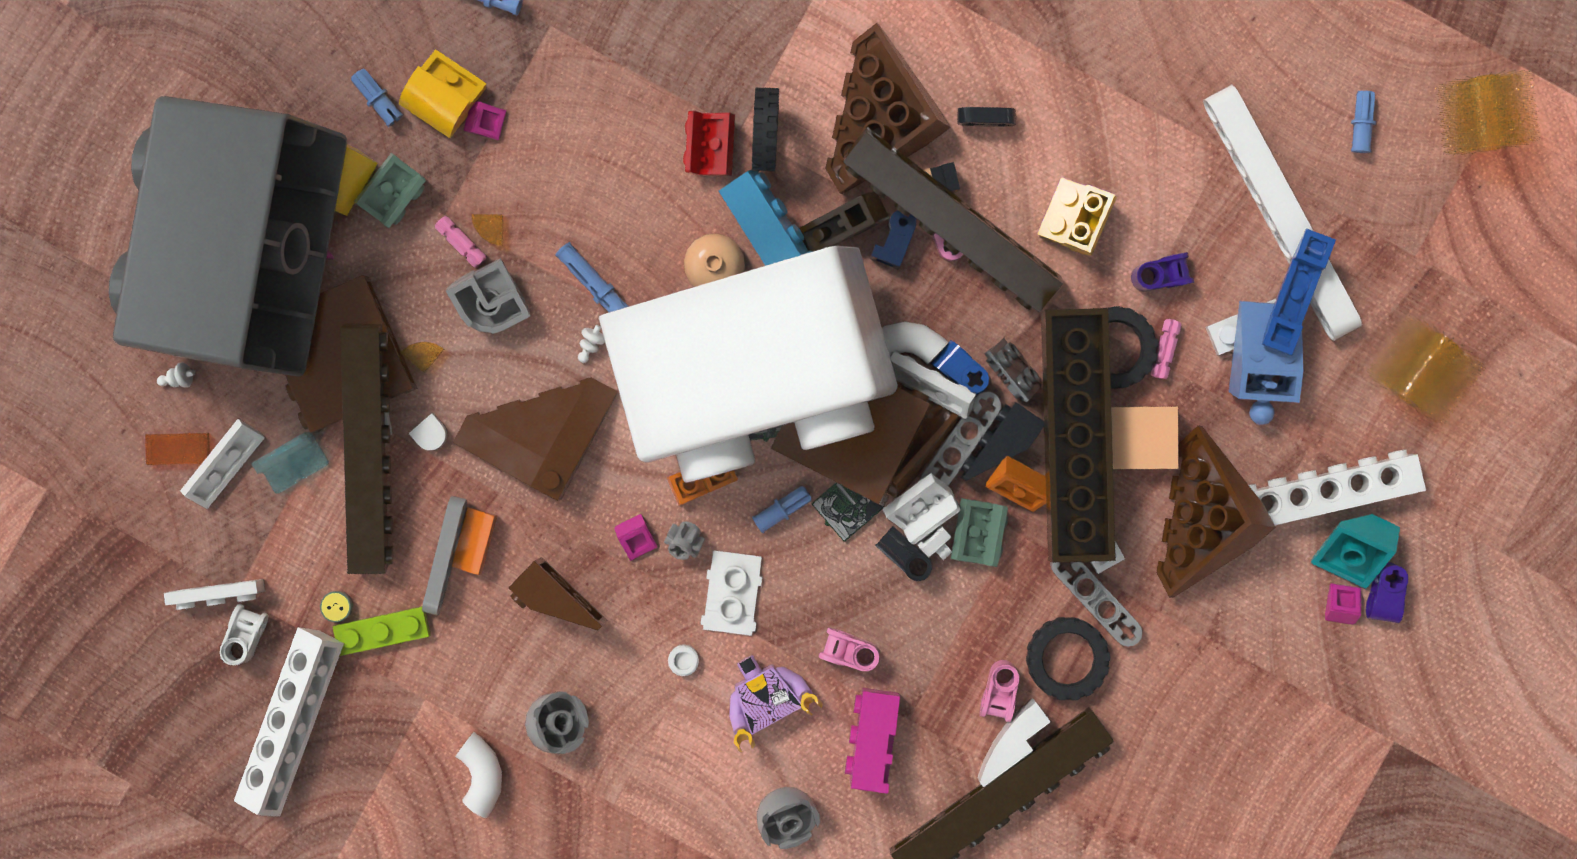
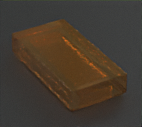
(177, 448)

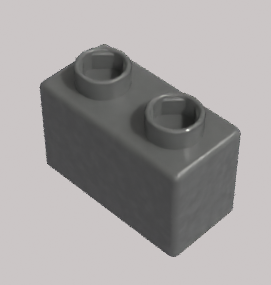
(227, 235)

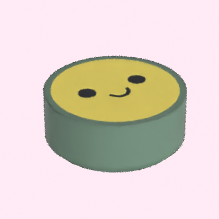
(336, 606)

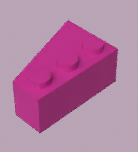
(872, 740)

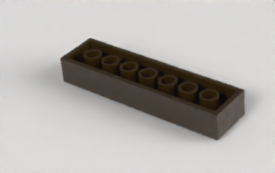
(1078, 435)

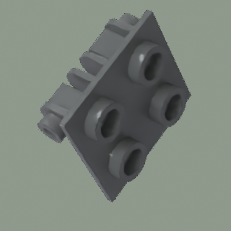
(1007, 358)

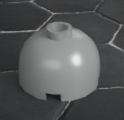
(556, 722)
(787, 817)

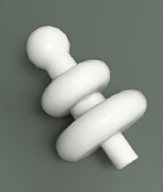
(592, 337)
(181, 375)

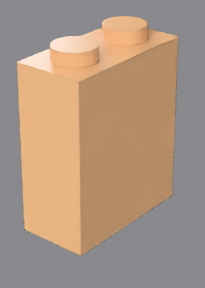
(1145, 437)

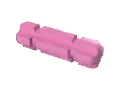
(460, 242)
(1166, 348)

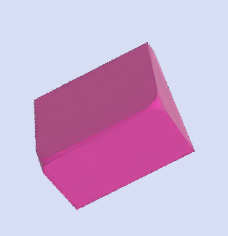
(485, 120)
(635, 537)
(1343, 604)

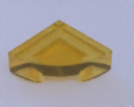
(489, 227)
(422, 354)

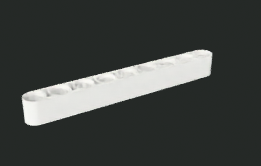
(1277, 203)

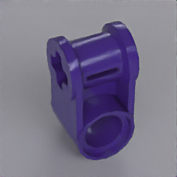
(1167, 272)
(1386, 597)

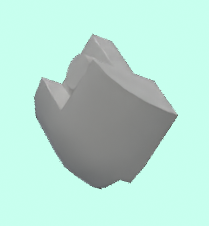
(488, 299)

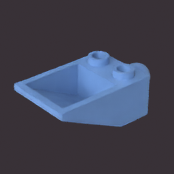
(1262, 364)

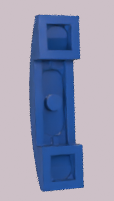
(1297, 291)

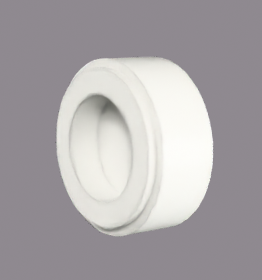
(683, 660)

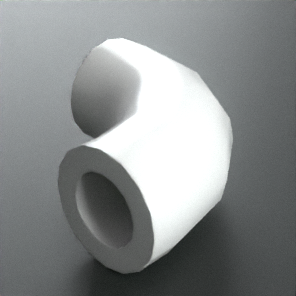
(913, 339)
(485, 775)

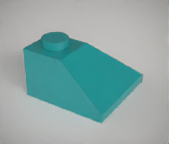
(1358, 549)

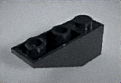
(1010, 437)

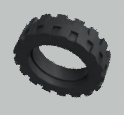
(765, 129)
(1148, 346)
(1074, 690)

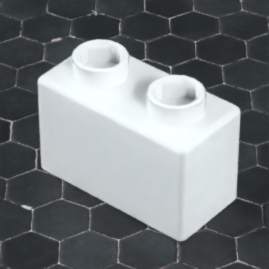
(749, 357)

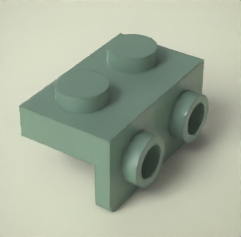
(391, 191)
(979, 532)

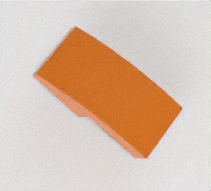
(688, 491)

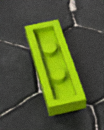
(382, 630)

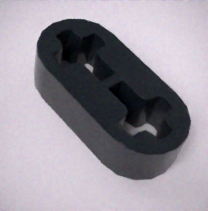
(986, 116)

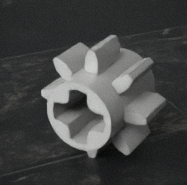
(684, 540)

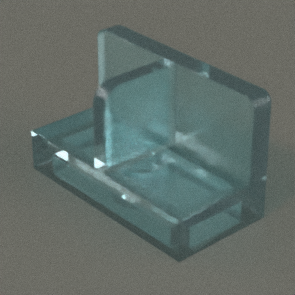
(291, 462)

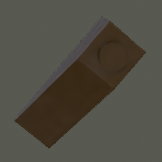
(844, 222)

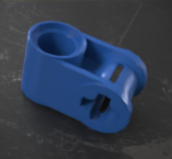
(958, 364)

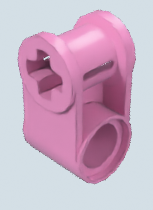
(847, 650)
(1000, 697)

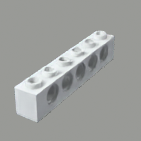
(1406, 480)
(288, 722)

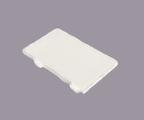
(732, 593)

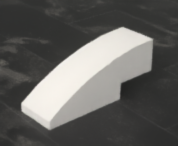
(1011, 742)

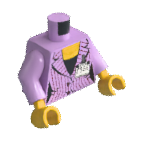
(765, 698)

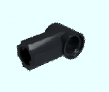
(902, 552)

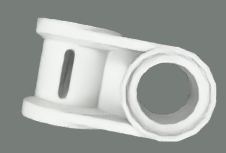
(243, 633)

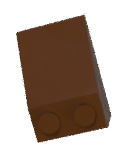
(549, 593)

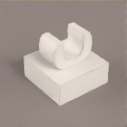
(935, 542)

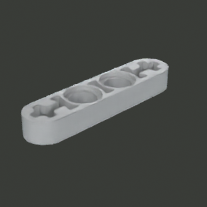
(963, 445)
(444, 555)
(1093, 600)

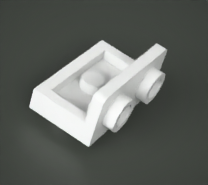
(922, 508)

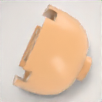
(713, 259)

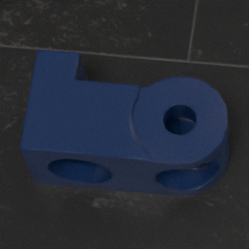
(897, 242)

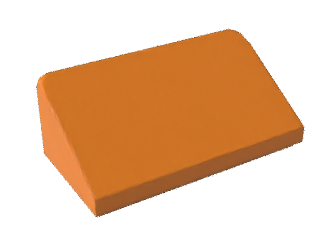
(1019, 484)
(474, 541)

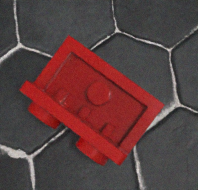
(709, 143)

